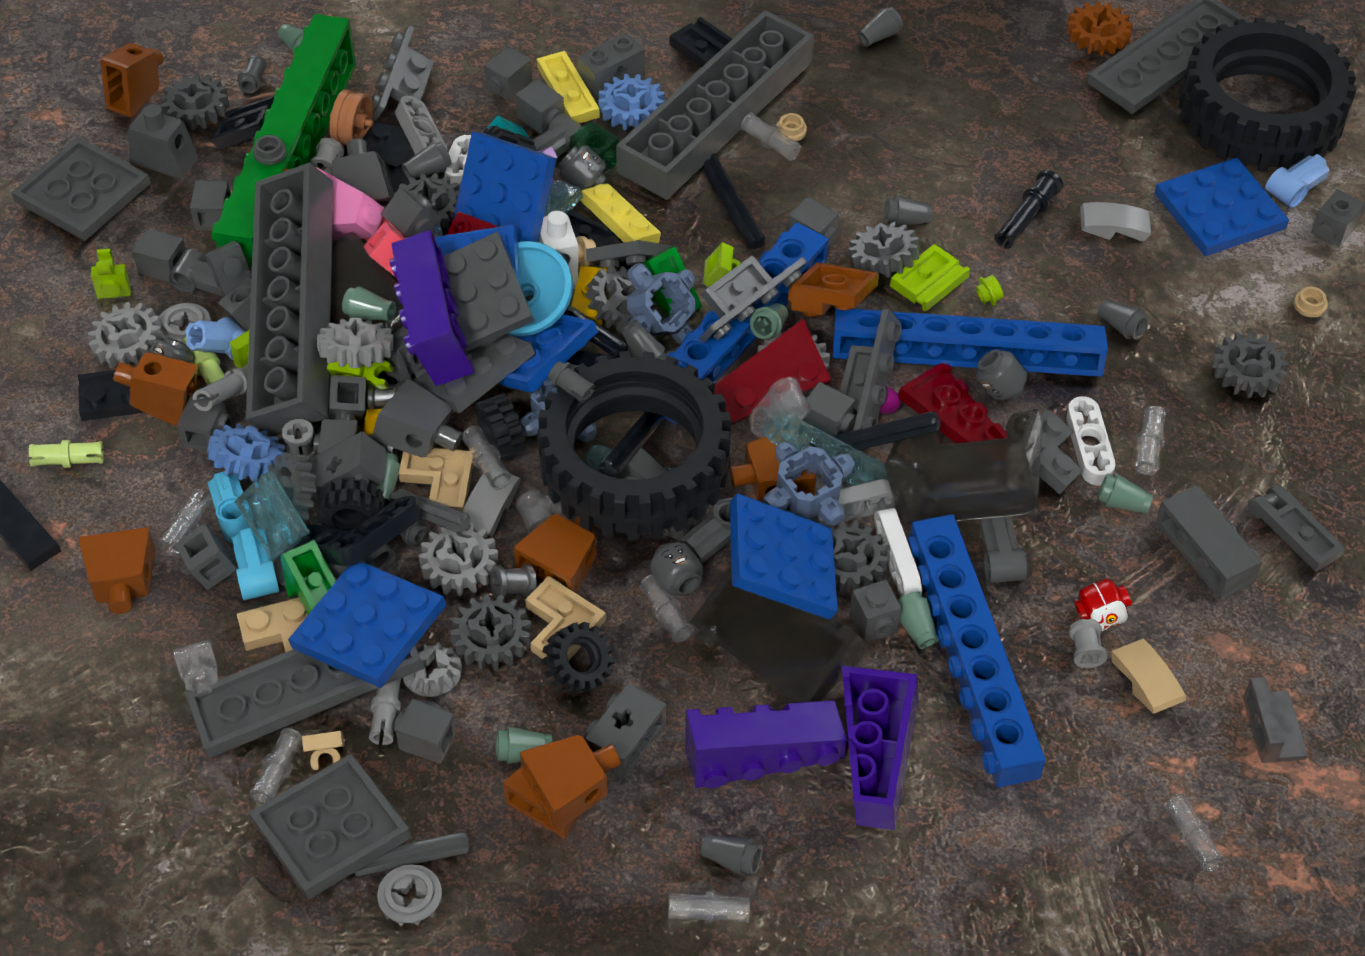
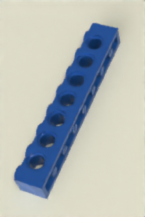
(965, 340)
(716, 357)
(953, 568)

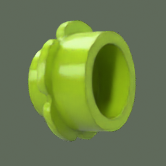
(989, 290)

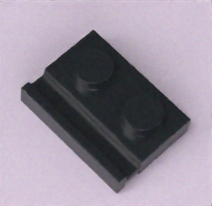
(699, 41)
(241, 123)
(103, 397)

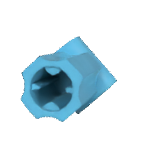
(224, 491)
(255, 571)

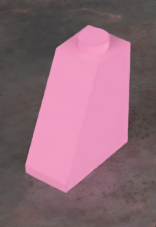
(353, 211)

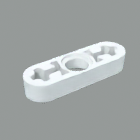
(1096, 428)
(899, 554)

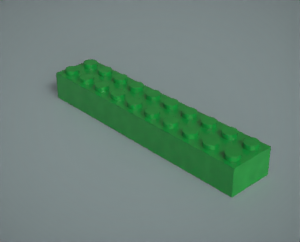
(297, 117)

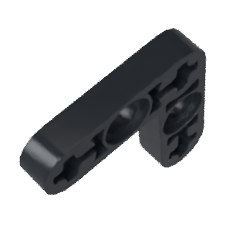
(353, 546)

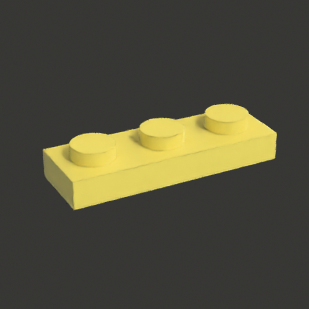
(565, 80)
(619, 214)

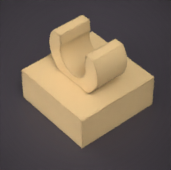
(322, 744)

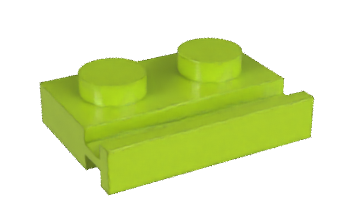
(930, 277)

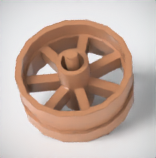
(351, 116)

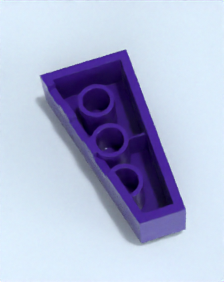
(429, 308)
(880, 731)
(761, 741)

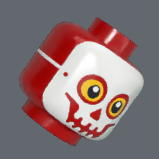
(1103, 603)

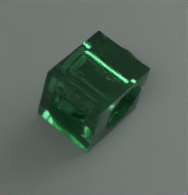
(598, 140)

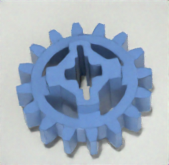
(629, 100)
(243, 451)

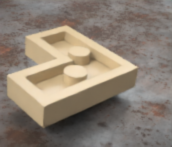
(443, 469)
(560, 608)
(271, 624)

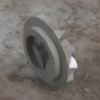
(176, 316)
(441, 679)
(400, 882)

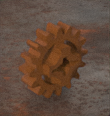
(1099, 28)

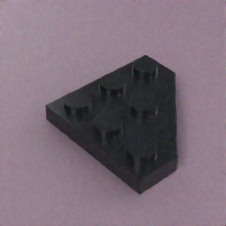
(393, 148)

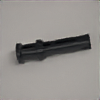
(1035, 200)

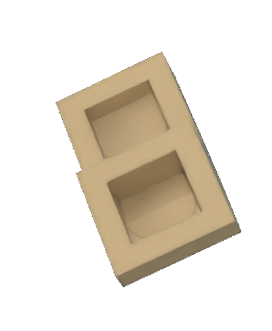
(1150, 676)

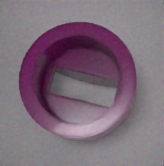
(891, 403)

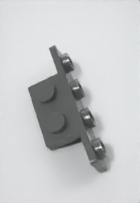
(404, 75)
(740, 290)
(869, 369)

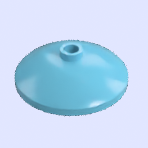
(549, 279)

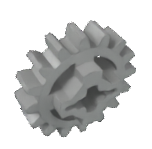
(125, 334)
(355, 342)
(458, 559)

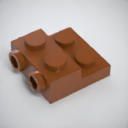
(829, 286)

